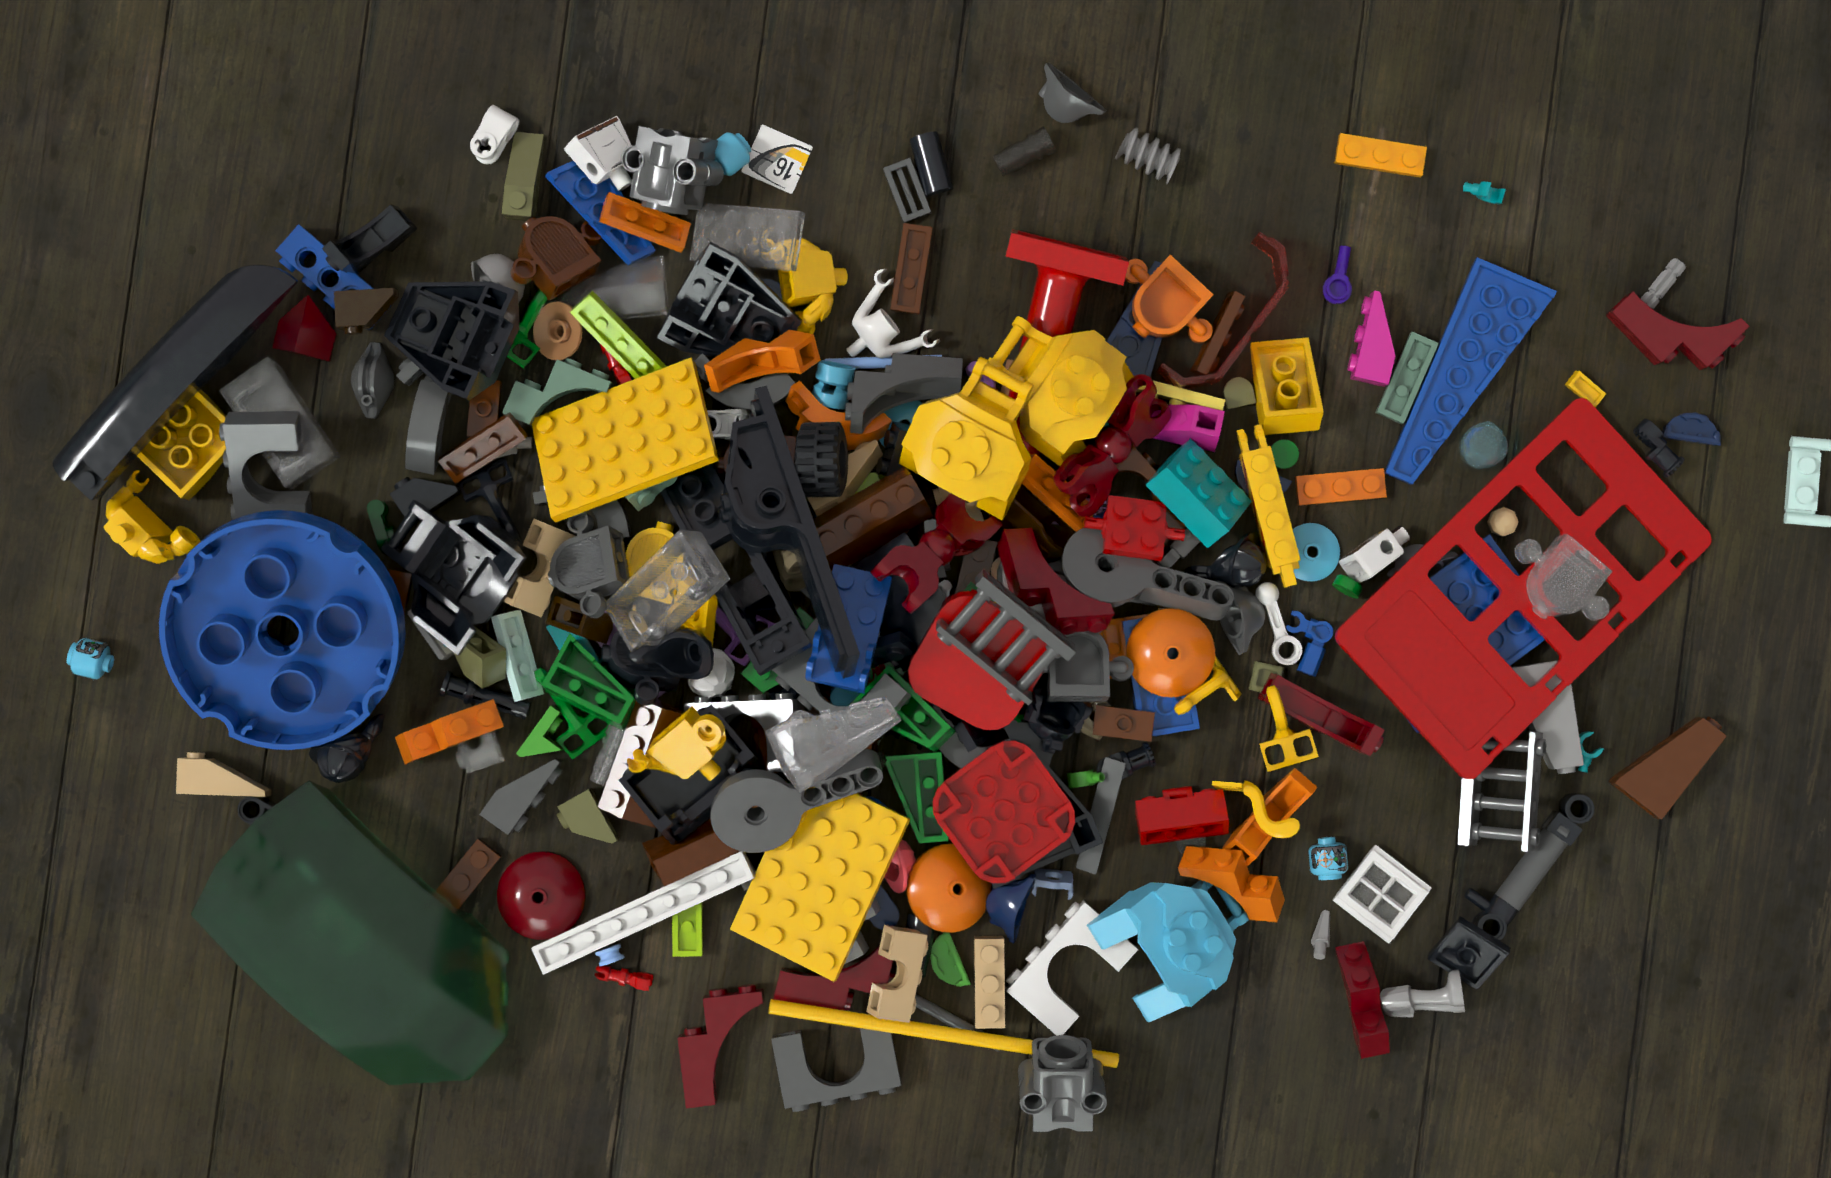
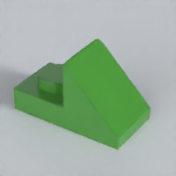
(538, 741)

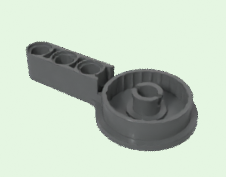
(1132, 576)
(780, 803)

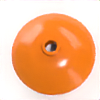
(1149, 647)
(932, 893)

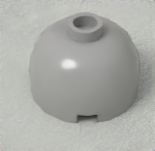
(496, 269)

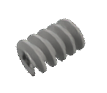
(1149, 154)

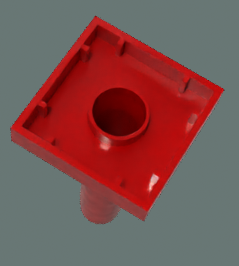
(1060, 283)

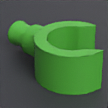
(1084, 778)

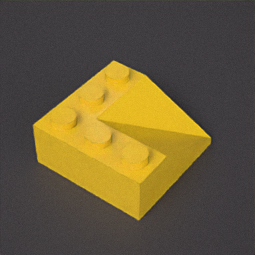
(188, 447)

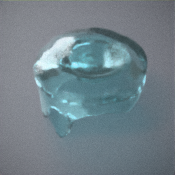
(1483, 446)

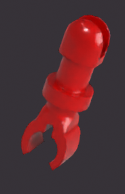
(619, 371)
(638, 980)

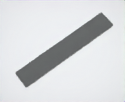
(1102, 811)

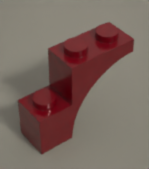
(1363, 999)

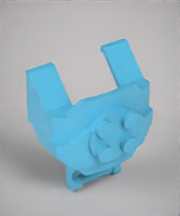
(1180, 935)

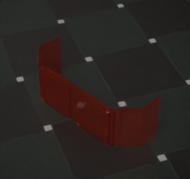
(1278, 254)

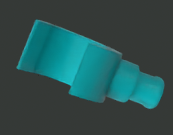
(1485, 192)
(1587, 757)

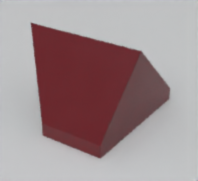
(305, 332)

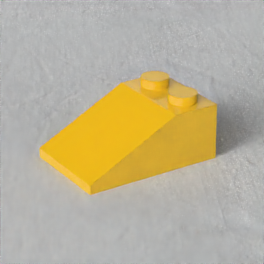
(1286, 386)

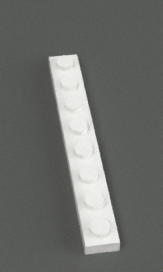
(643, 912)

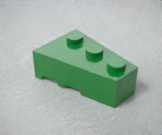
(588, 686)

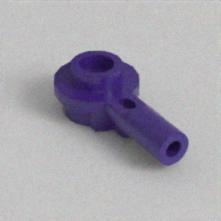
(1338, 287)

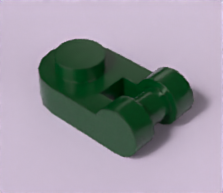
(377, 514)

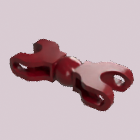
(1096, 465)
(936, 548)

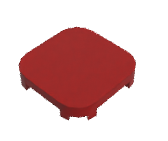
(958, 683)
(1003, 811)

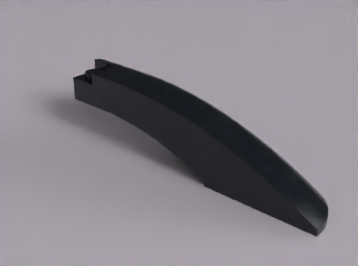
(170, 376)

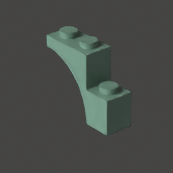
(566, 377)

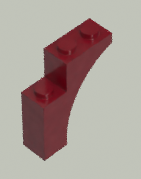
(1659, 336)
(1037, 583)
(1325, 717)
(822, 992)
(701, 1048)

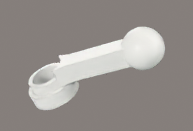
(1268, 595)

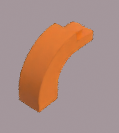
(809, 409)

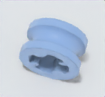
(609, 954)

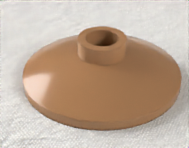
(549, 331)

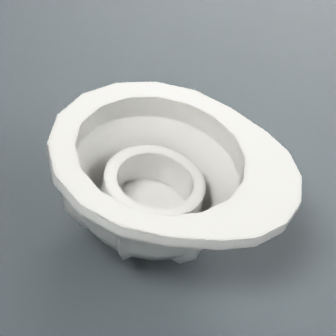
(719, 679)

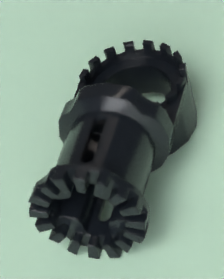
(1659, 452)
(1127, 757)

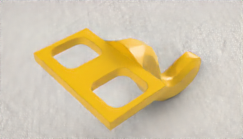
(1219, 680)
(1284, 735)
(1279, 829)

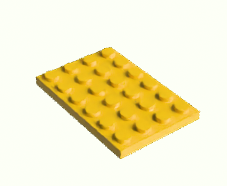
(624, 440)
(821, 883)

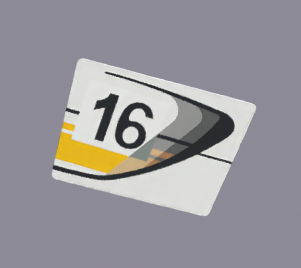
(777, 159)

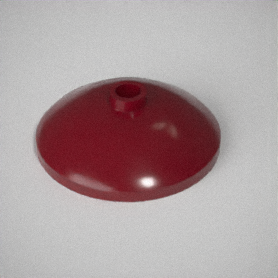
(560, 886)

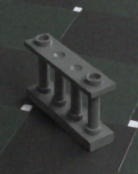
(1011, 608)
(1474, 801)

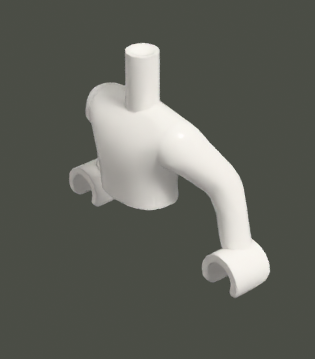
(879, 329)

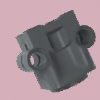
(671, 169)
(1062, 1084)

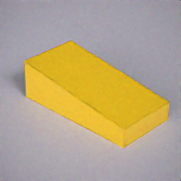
(1585, 388)

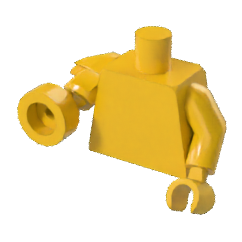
(812, 285)
(141, 530)
(684, 747)

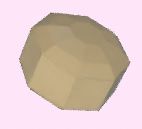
(1502, 521)

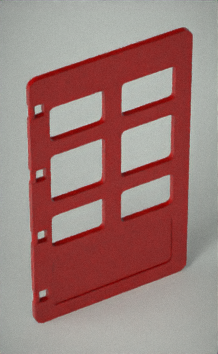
(1442, 665)

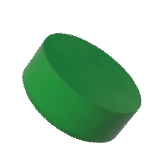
(1284, 453)
(1347, 586)

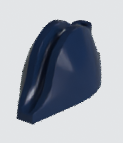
(1008, 904)

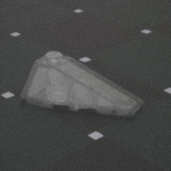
(626, 289)

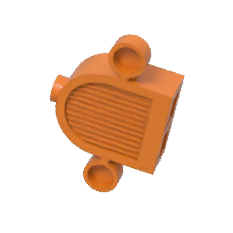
(1168, 301)

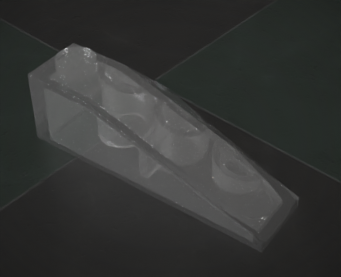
(823, 743)

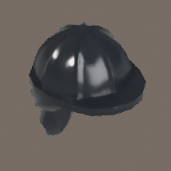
(1237, 565)
(679, 653)
(346, 756)

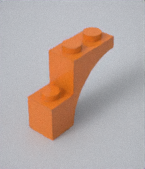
(752, 358)
(449, 731)
(1280, 804)
(1227, 870)

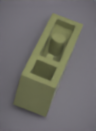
(523, 177)

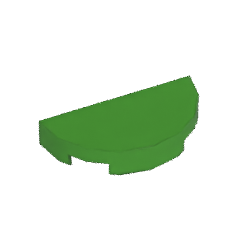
(947, 961)

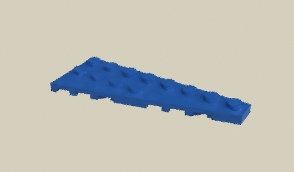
(1479, 337)

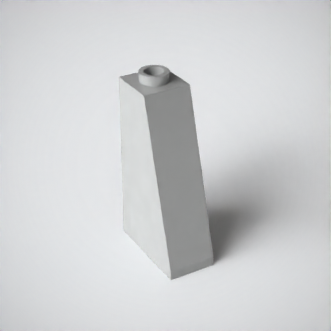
(1556, 722)

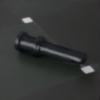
(471, 692)

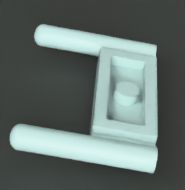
(1803, 482)

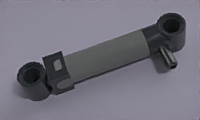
(1557, 833)

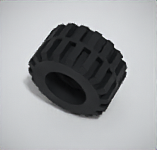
(822, 459)

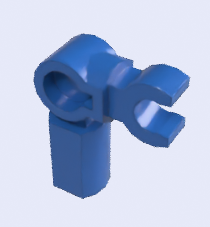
(1320, 633)

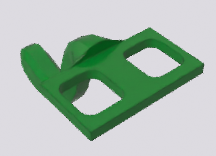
(524, 327)
(576, 723)

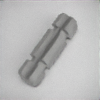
(1663, 282)

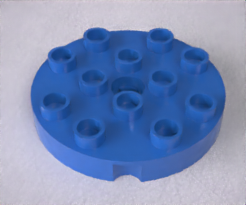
(296, 569)

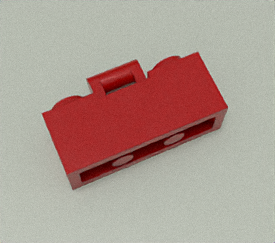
(1181, 815)

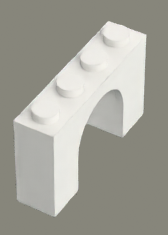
(1031, 984)

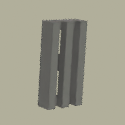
(915, 213)

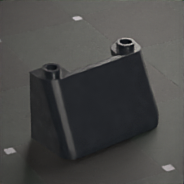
(896, 617)
(684, 805)

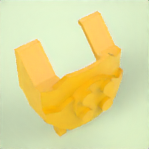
(1074, 390)
(972, 441)

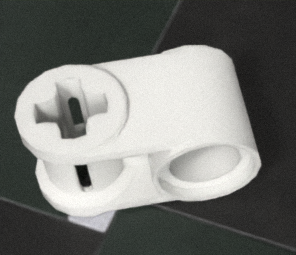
(496, 131)
(725, 419)

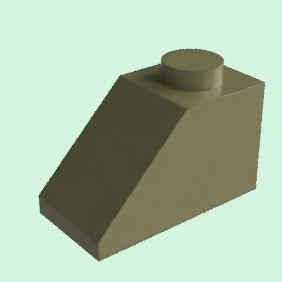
(483, 660)
(586, 819)

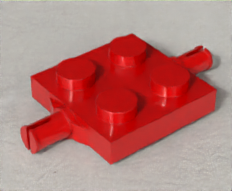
(1134, 528)

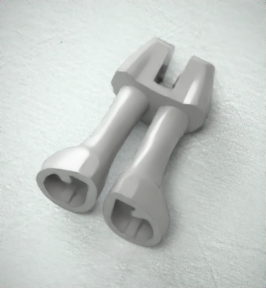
(1403, 1001)

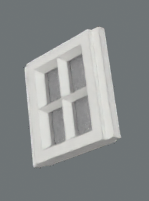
(1382, 894)

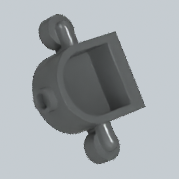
(589, 564)
(1087, 672)

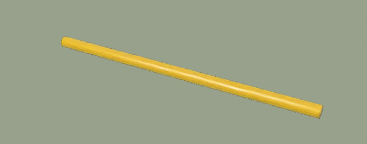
(917, 1029)

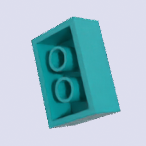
(1199, 493)

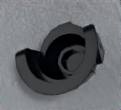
(1054, 720)

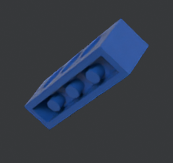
(294, 251)

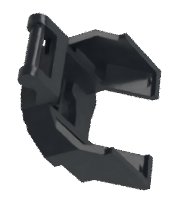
(457, 571)

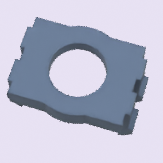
(1065, 880)

